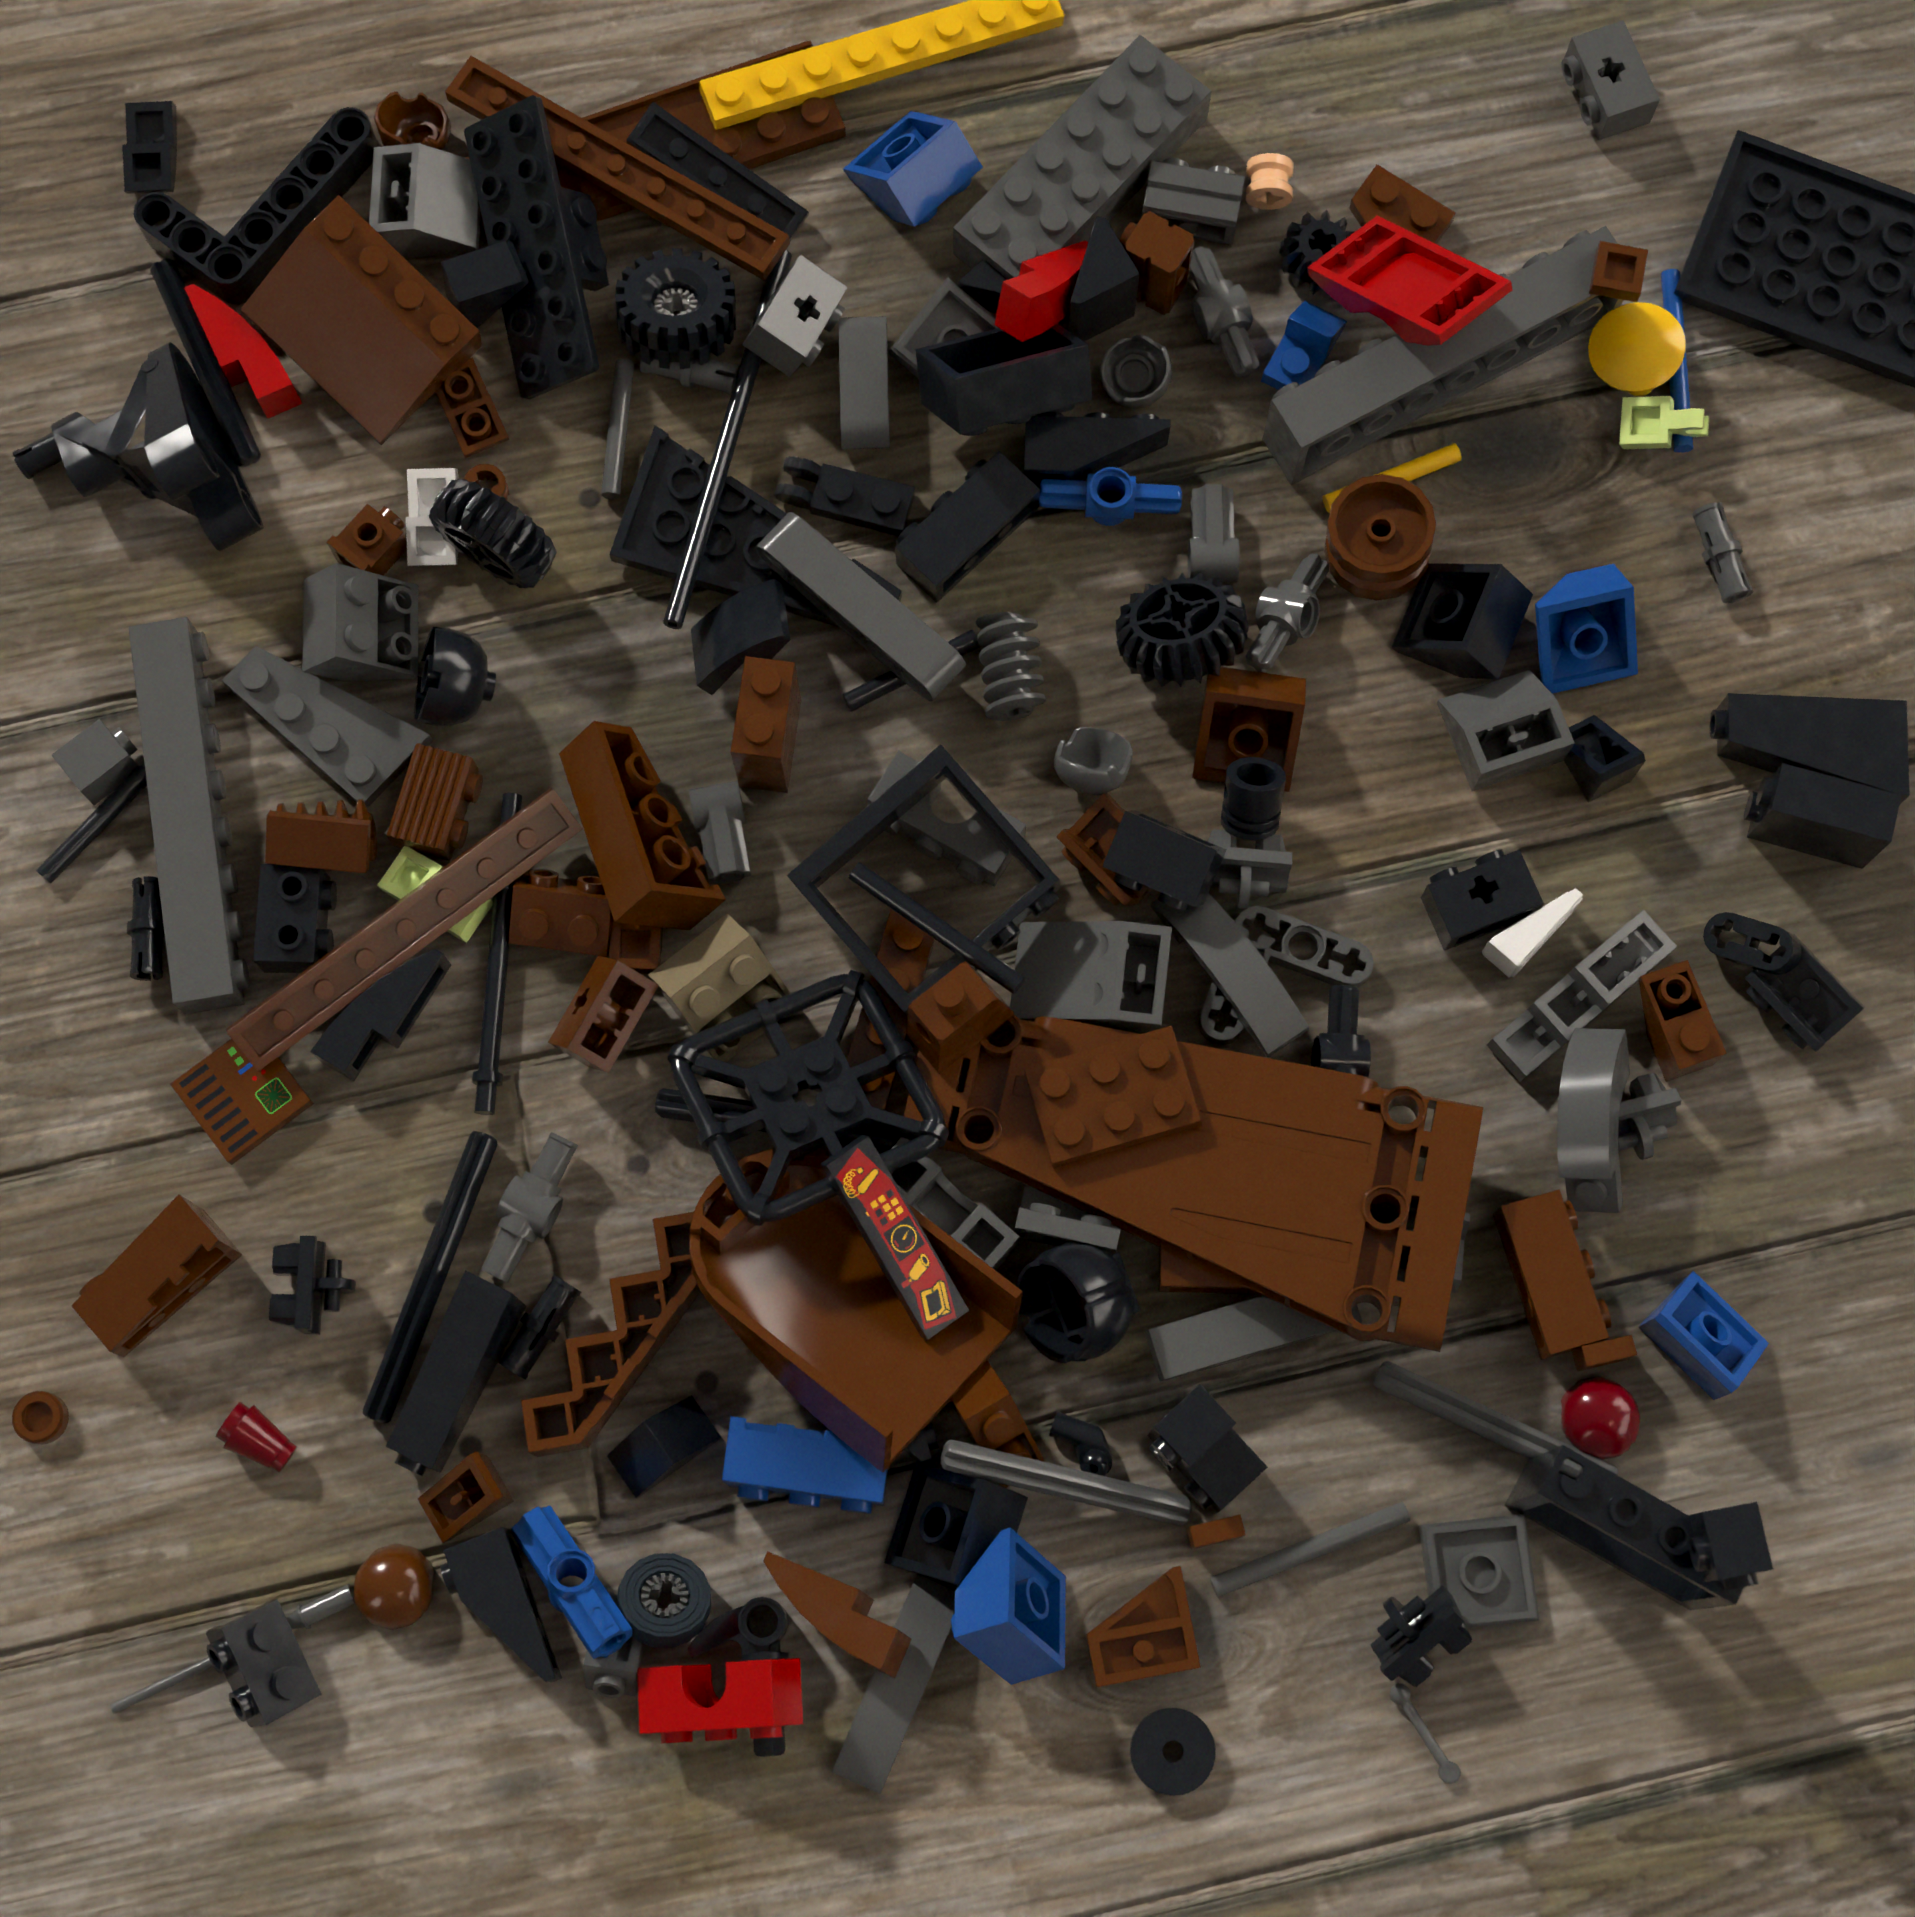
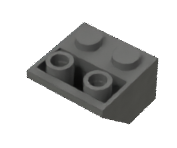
(424, 201)
(359, 625)
(1506, 729)

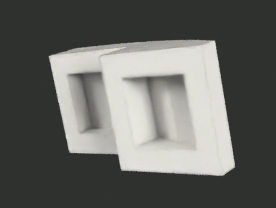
(424, 543)

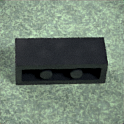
(966, 525)

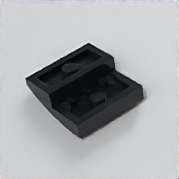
(741, 626)

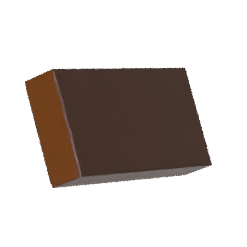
(317, 841)

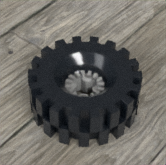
(668, 284)

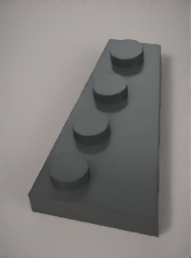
(336, 731)

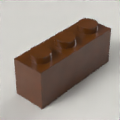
(1552, 1274)

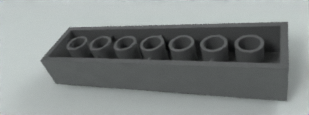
(1403, 381)

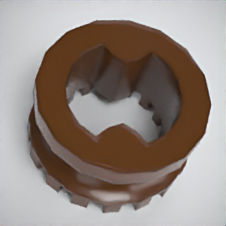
(489, 471)

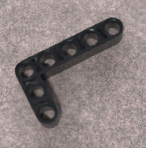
(266, 216)

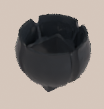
(1076, 1302)

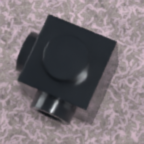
(1730, 1545)

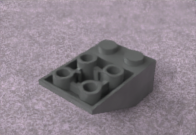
(1093, 973)

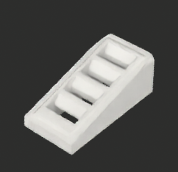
(1520, 942)

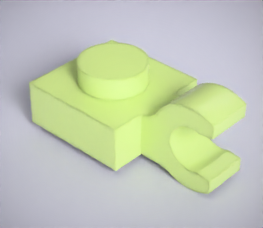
(1652, 421)

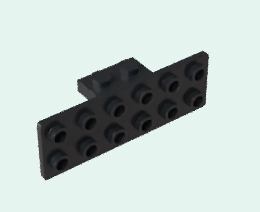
(553, 238)

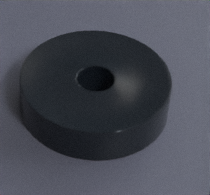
(1196, 1758)

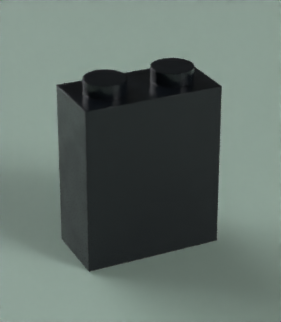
(1822, 815)

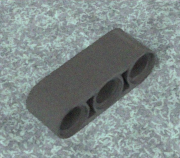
(864, 382)

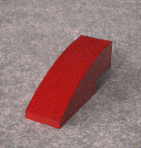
(1040, 292)
(243, 353)

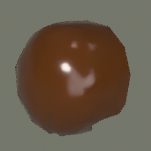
(412, 121)
(394, 1586)

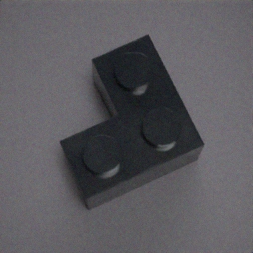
(1206, 1450)

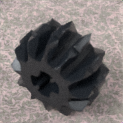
(1308, 243)

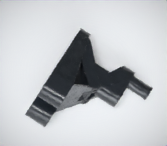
(178, 461)

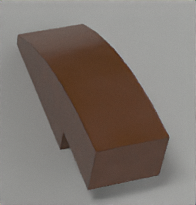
(840, 1614)

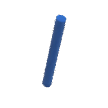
(1679, 381)

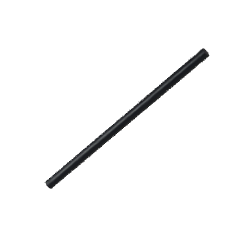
(719, 465)

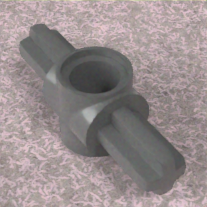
(1223, 312)
(1287, 613)

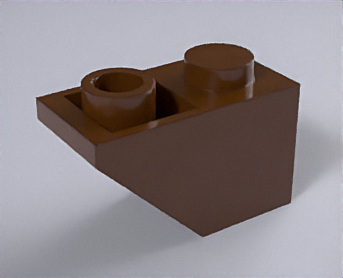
(1679, 1021)
(993, 1416)

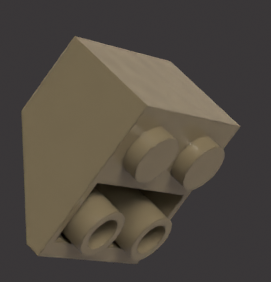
(718, 980)

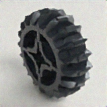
(492, 533)
(1181, 629)

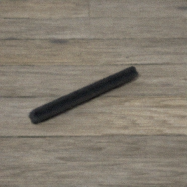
(430, 1277)

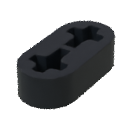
(1755, 932)

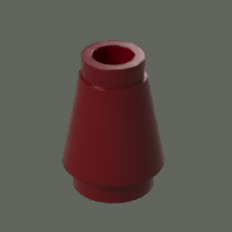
(255, 1437)

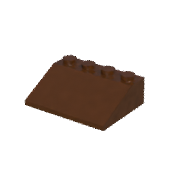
(361, 320)

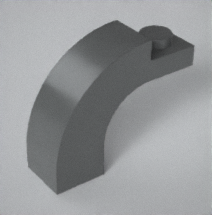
(1589, 1116)

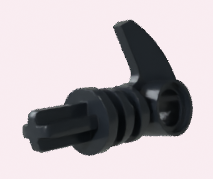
(735, 1626)

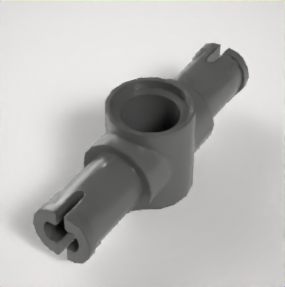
(529, 1207)

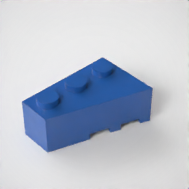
(799, 1464)

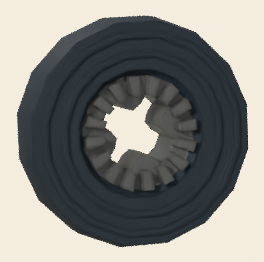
(688, 1592)

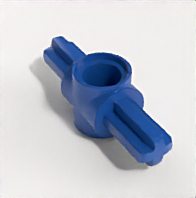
(1135, 496)

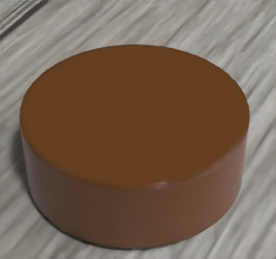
(40, 1417)

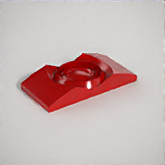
(1407, 282)

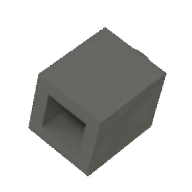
(97, 760)

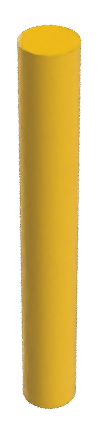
(1413, 469)

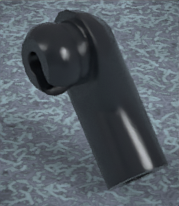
(1088, 1442)

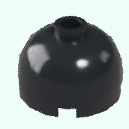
(452, 678)

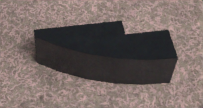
(381, 1012)

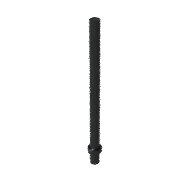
(487, 1076)

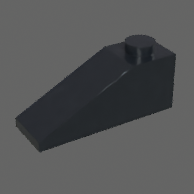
(497, 1590)

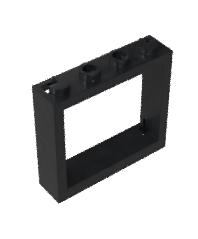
(881, 815)
(1617, 1526)

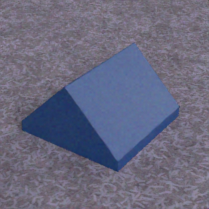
(1705, 1337)

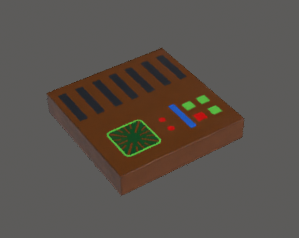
(238, 1102)

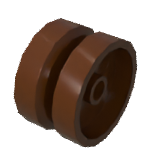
(1379, 537)

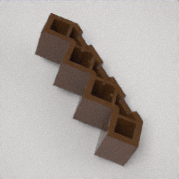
(611, 1362)

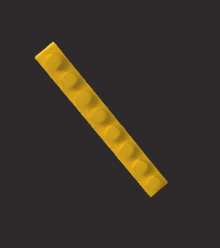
(873, 56)

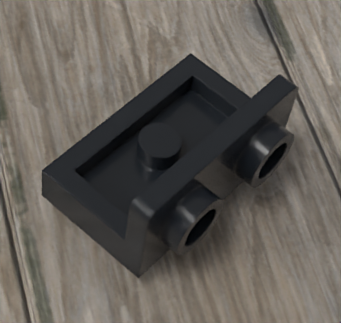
(1806, 998)
(262, 1665)

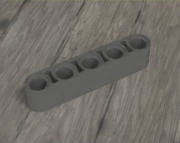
(860, 606)

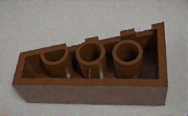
(635, 833)

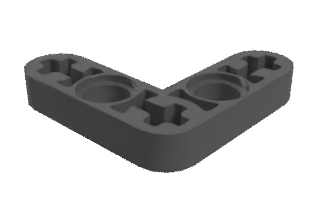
(1284, 958)

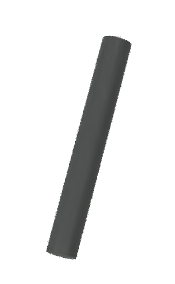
(617, 429)

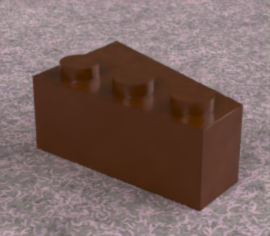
(155, 1276)

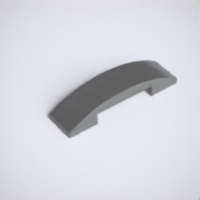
(1238, 972)
(892, 1702)

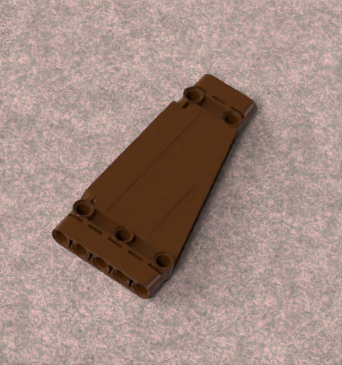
(1266, 1184)

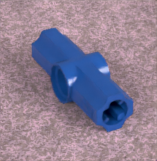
(585, 1606)

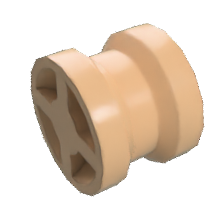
(1269, 181)

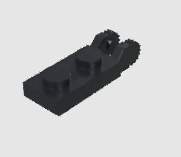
(848, 496)

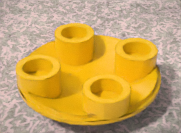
(1636, 347)

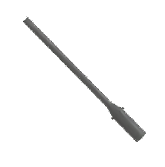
(302, 1617)

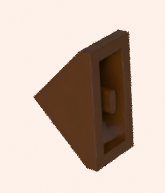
(465, 1496)

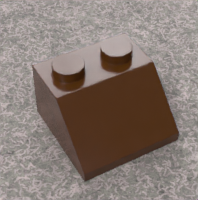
(1248, 717)

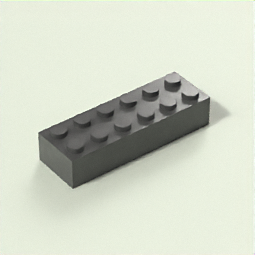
(1086, 161)

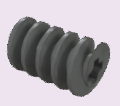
(1009, 665)

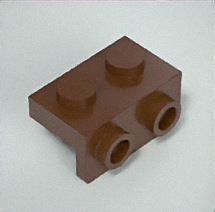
(1089, 844)
(560, 913)

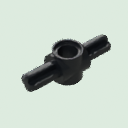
(1341, 1046)

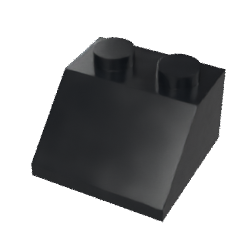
(1464, 619)
(950, 1523)

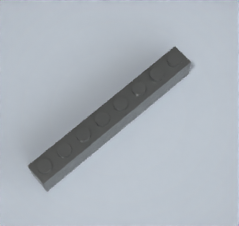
(187, 816)

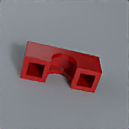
(756, 1697)

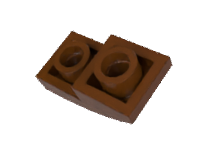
(471, 410)

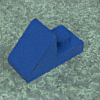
(1304, 347)

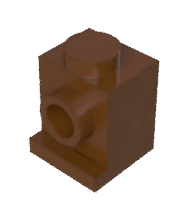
(374, 555)

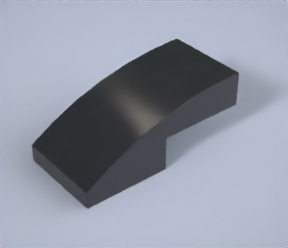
(150, 147)

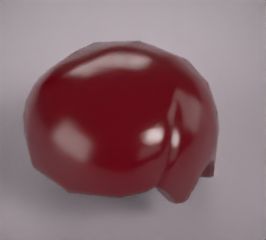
(1600, 1417)

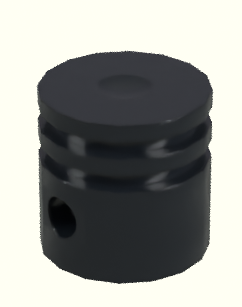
(1253, 798)

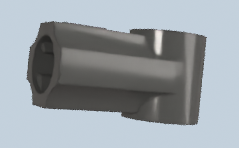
(1213, 544)
(719, 819)

